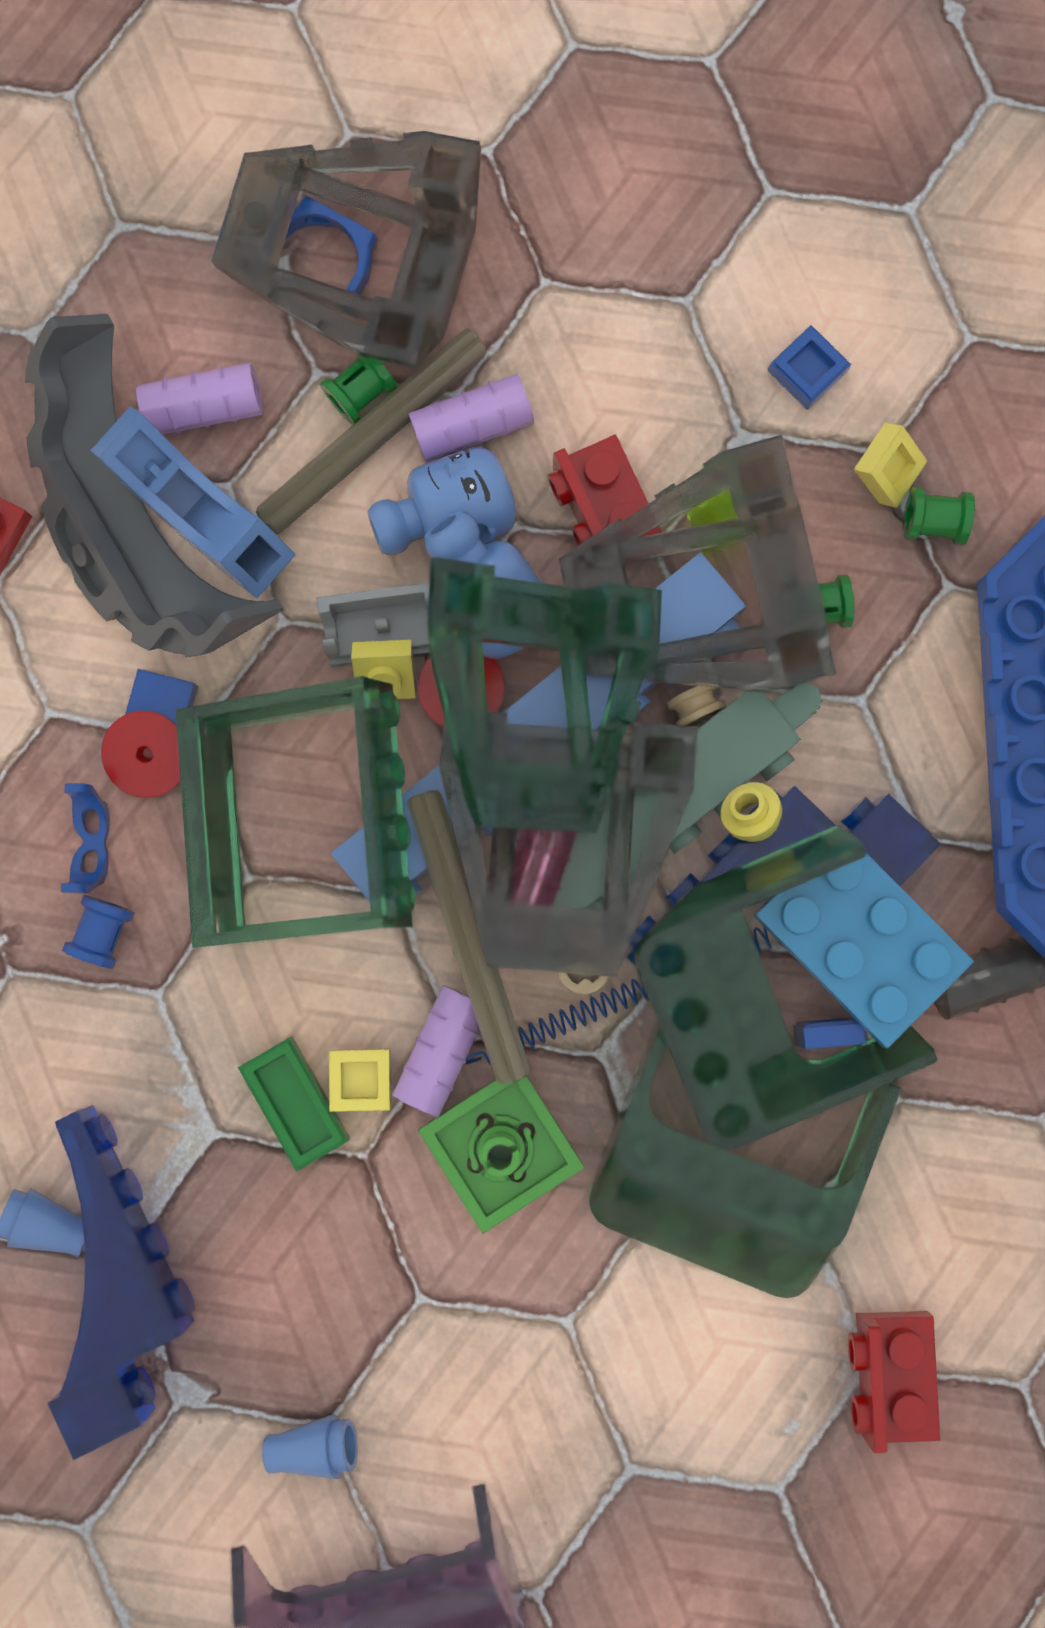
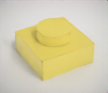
(890, 464)
(387, 662)
(360, 1080)

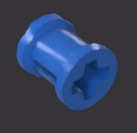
(98, 932)

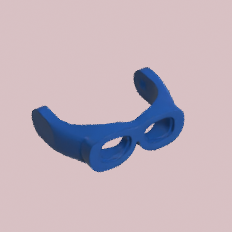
(314, 213)
(84, 800)

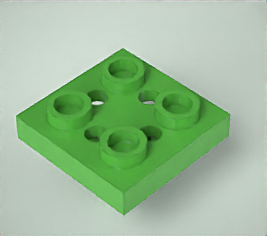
(491, 1192)

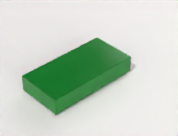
(294, 1103)

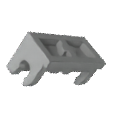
(374, 616)

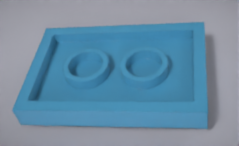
(866, 945)

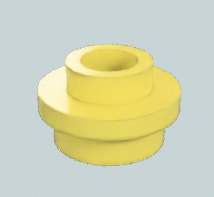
(760, 823)

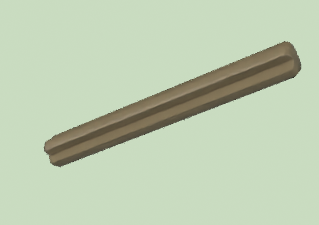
(371, 431)
(482, 982)

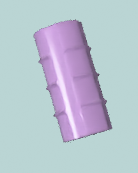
(201, 399)
(472, 418)
(438, 1053)

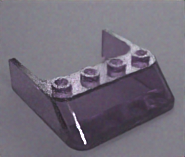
(447, 1591)

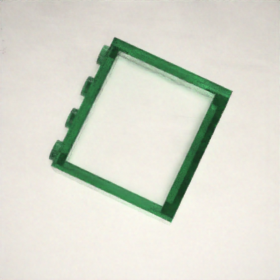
(213, 823)

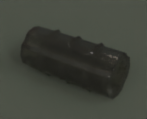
(994, 978)

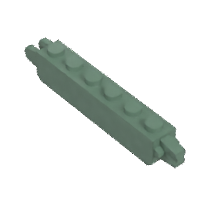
(730, 750)

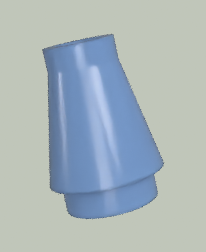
(40, 1224)
(314, 1449)

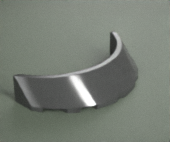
(98, 521)

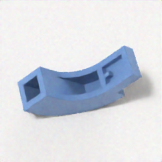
(192, 503)

